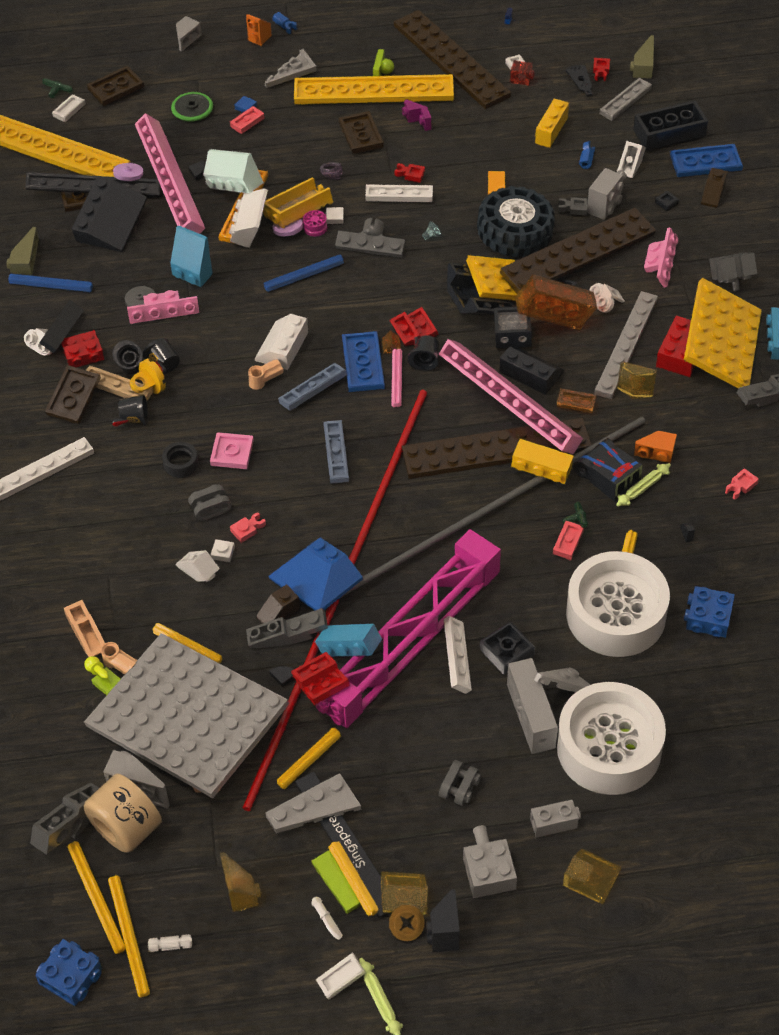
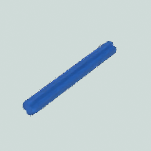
(303, 273)
(48, 282)

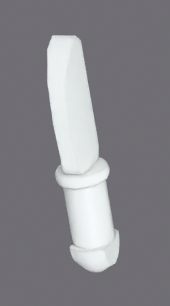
(327, 919)

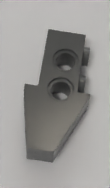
(63, 821)

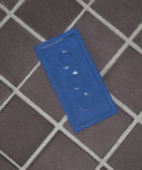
(701, 160)
(363, 361)

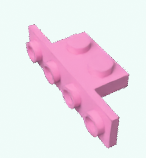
(661, 256)
(162, 306)

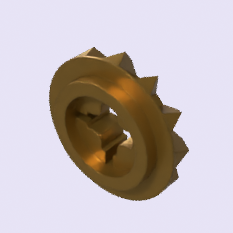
(416, 922)

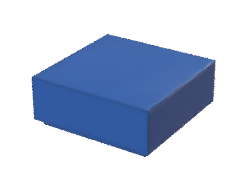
(244, 104)

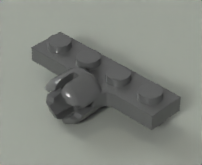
(370, 240)

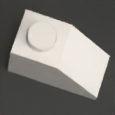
(631, 158)
(198, 565)

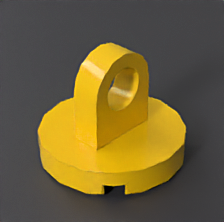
(150, 375)

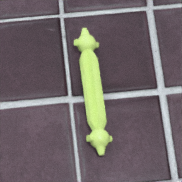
(643, 484)
(380, 998)

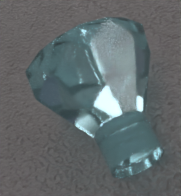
(432, 230)

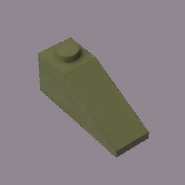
(643, 60)
(24, 254)

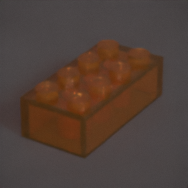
(556, 302)

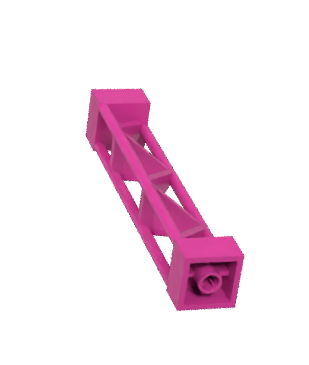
(477, 565)

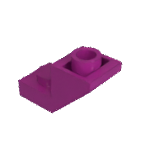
(417, 112)

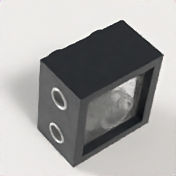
(512, 328)

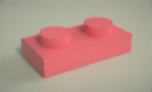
(247, 120)
(568, 540)

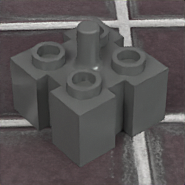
(733, 268)

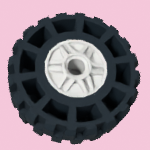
(515, 221)

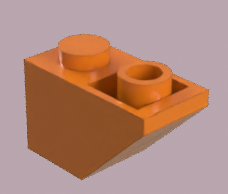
(258, 30)
(656, 446)

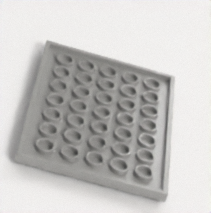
(187, 714)

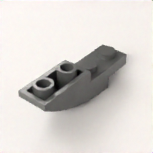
(761, 393)
(286, 632)

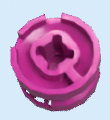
(315, 223)

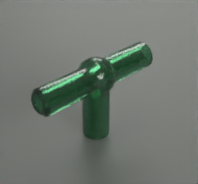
(56, 85)
(579, 515)

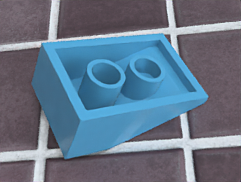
(191, 257)

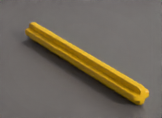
(96, 897)
(129, 936)

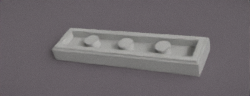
(625, 99)

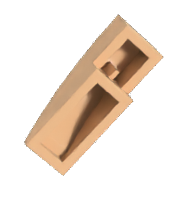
(84, 628)

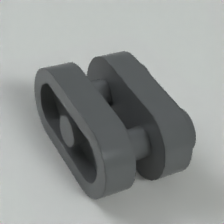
(209, 502)
(463, 793)

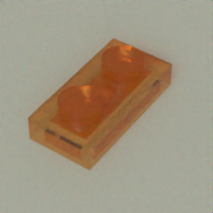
(576, 400)

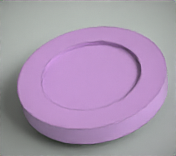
(128, 172)
(289, 230)

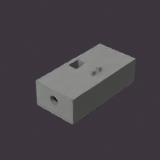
(532, 706)

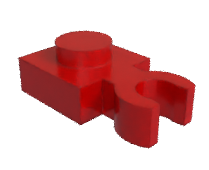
(601, 68)
(411, 173)

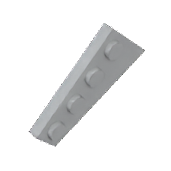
(321, 801)

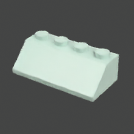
(231, 171)

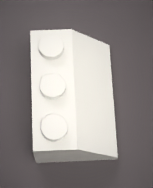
(247, 217)
(283, 340)

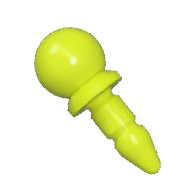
(94, 666)

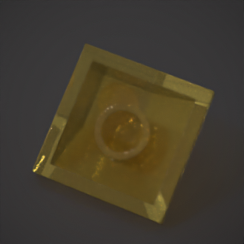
(591, 875)
(240, 885)

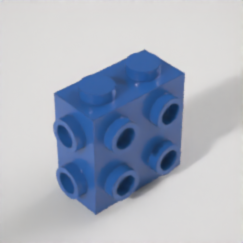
(709, 611)
(69, 971)

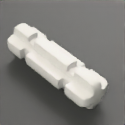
(170, 943)

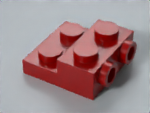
(82, 349)

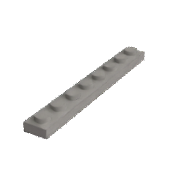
(626, 344)

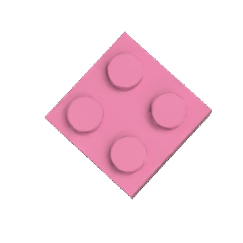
(231, 450)

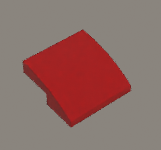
(413, 325)
(320, 678)

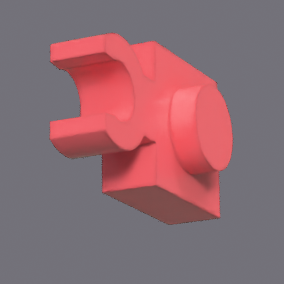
(743, 481)
(247, 528)

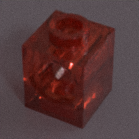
(521, 72)

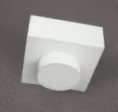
(222, 550)

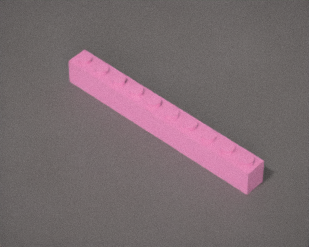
(169, 174)
(511, 397)

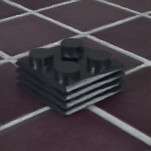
(506, 646)

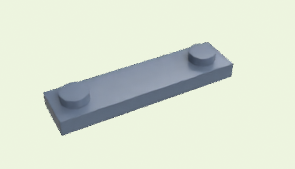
(312, 386)
(336, 451)

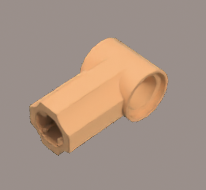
(260, 374)
(119, 661)

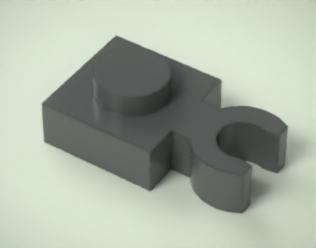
(576, 206)

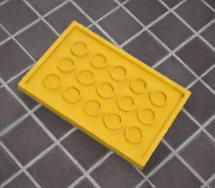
(723, 334)

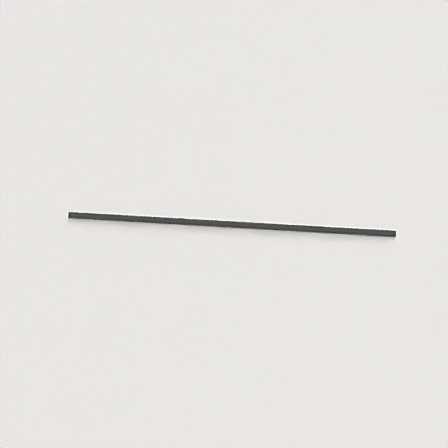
(483, 511)

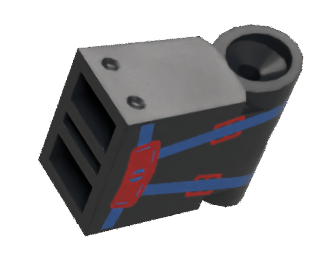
(609, 469)

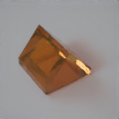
(390, 342)

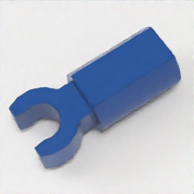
(284, 22)
(586, 155)

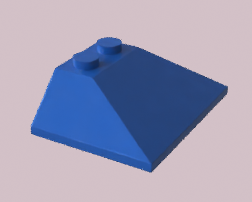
(318, 574)

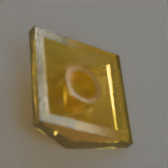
(636, 380)
(403, 890)

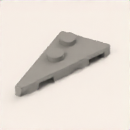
(293, 69)
(566, 678)

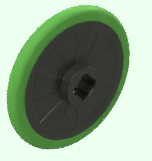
(192, 106)

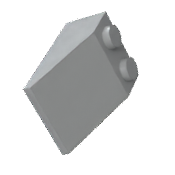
(134, 770)

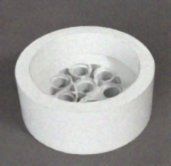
(620, 576)
(618, 708)

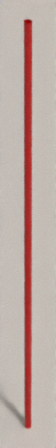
(331, 609)

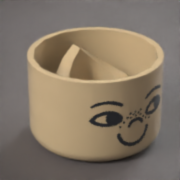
(122, 813)

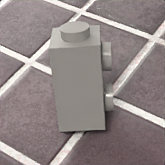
(554, 818)

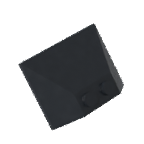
(465, 294)

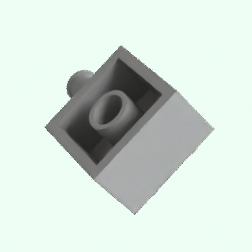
(605, 193)
(489, 865)

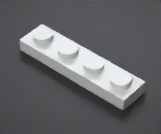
(399, 193)
(457, 654)

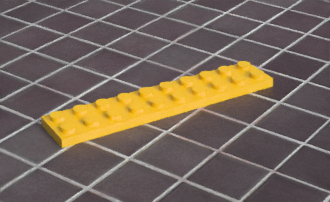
(373, 89)
(57, 149)

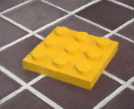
(488, 279)

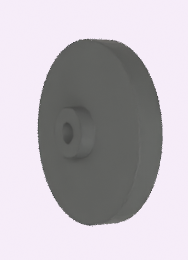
(135, 295)

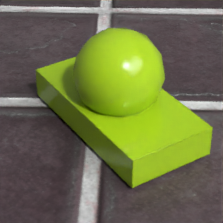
(382, 65)

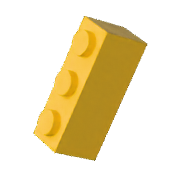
(552, 123)
(542, 461)

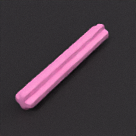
(396, 377)

